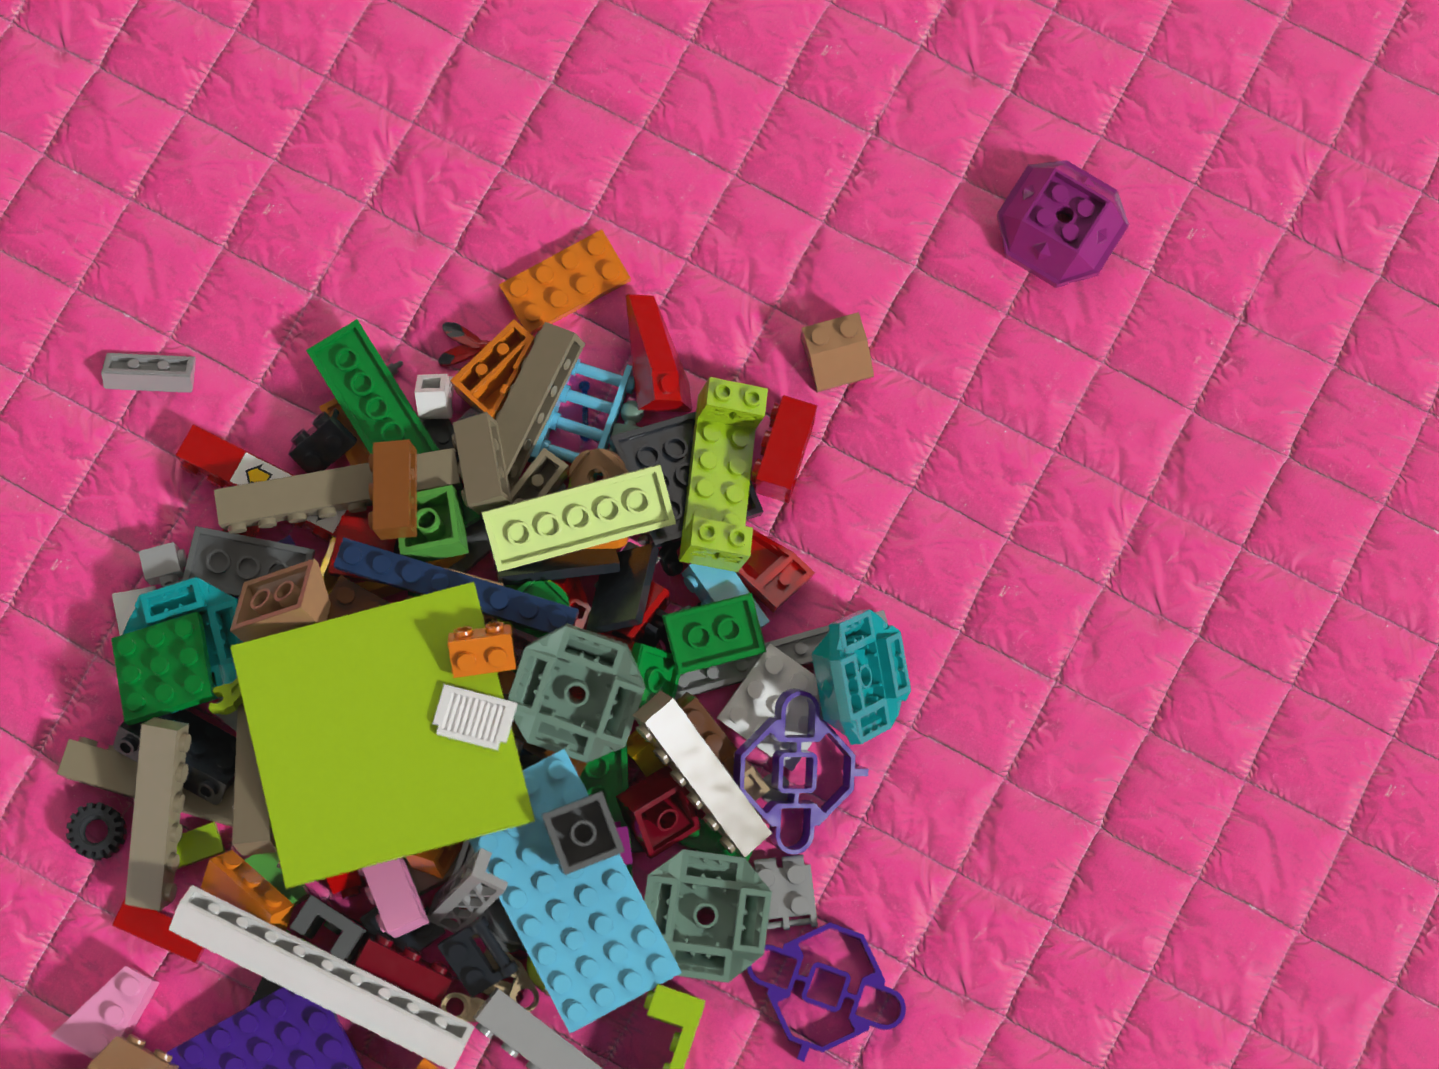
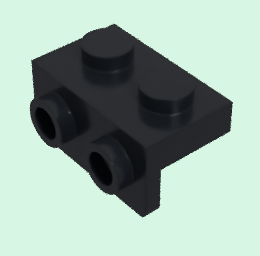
(322, 443)

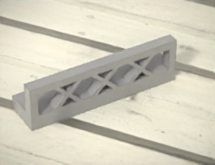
(457, 894)

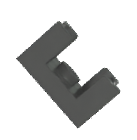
(311, 919)

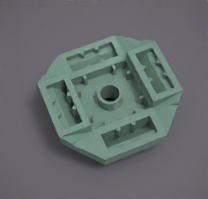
(584, 725)
(735, 896)

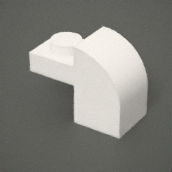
(434, 396)

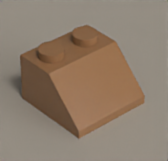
(837, 352)
(131, 1054)

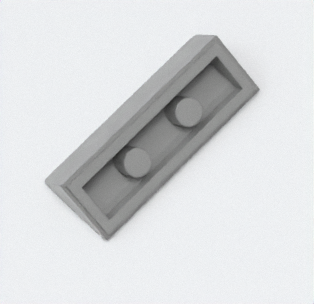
(148, 372)

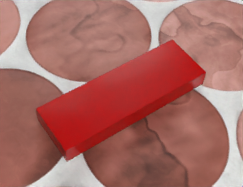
(154, 928)

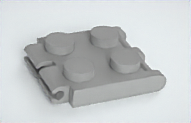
(790, 890)

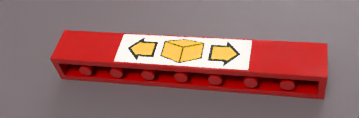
(234, 466)

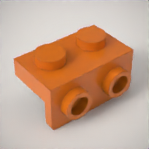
(481, 650)

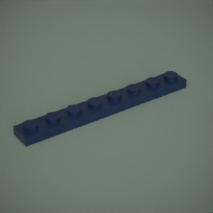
(428, 578)

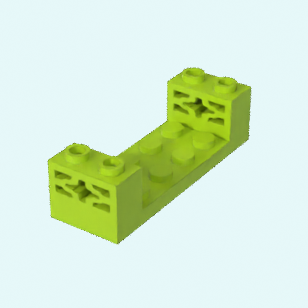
(721, 474)
(679, 1011)

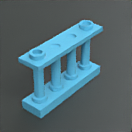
(626, 385)

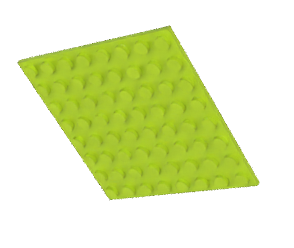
(352, 740)

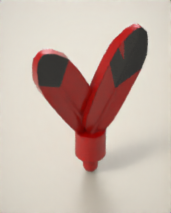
(469, 347)

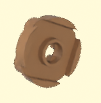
(593, 462)

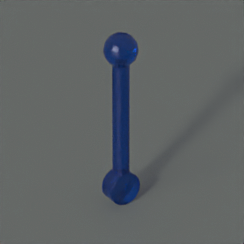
(584, 386)

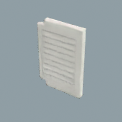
(474, 717)

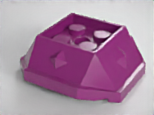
(1056, 249)

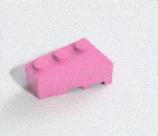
(108, 1013)

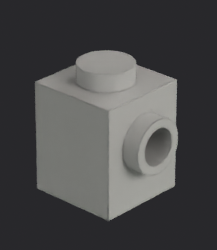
(163, 564)

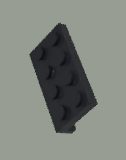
(209, 758)

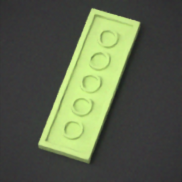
(578, 517)

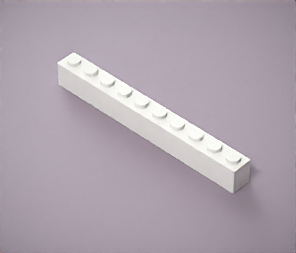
(321, 977)

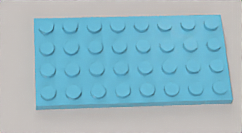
(580, 928)

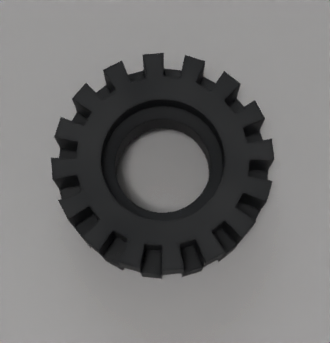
(83, 818)

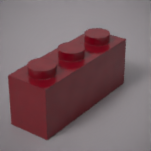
(404, 968)

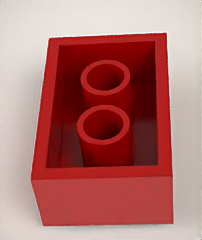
(784, 448)

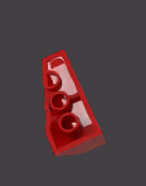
(656, 364)

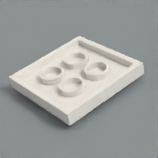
(757, 696)

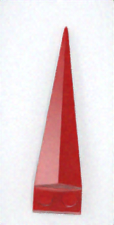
(773, 572)

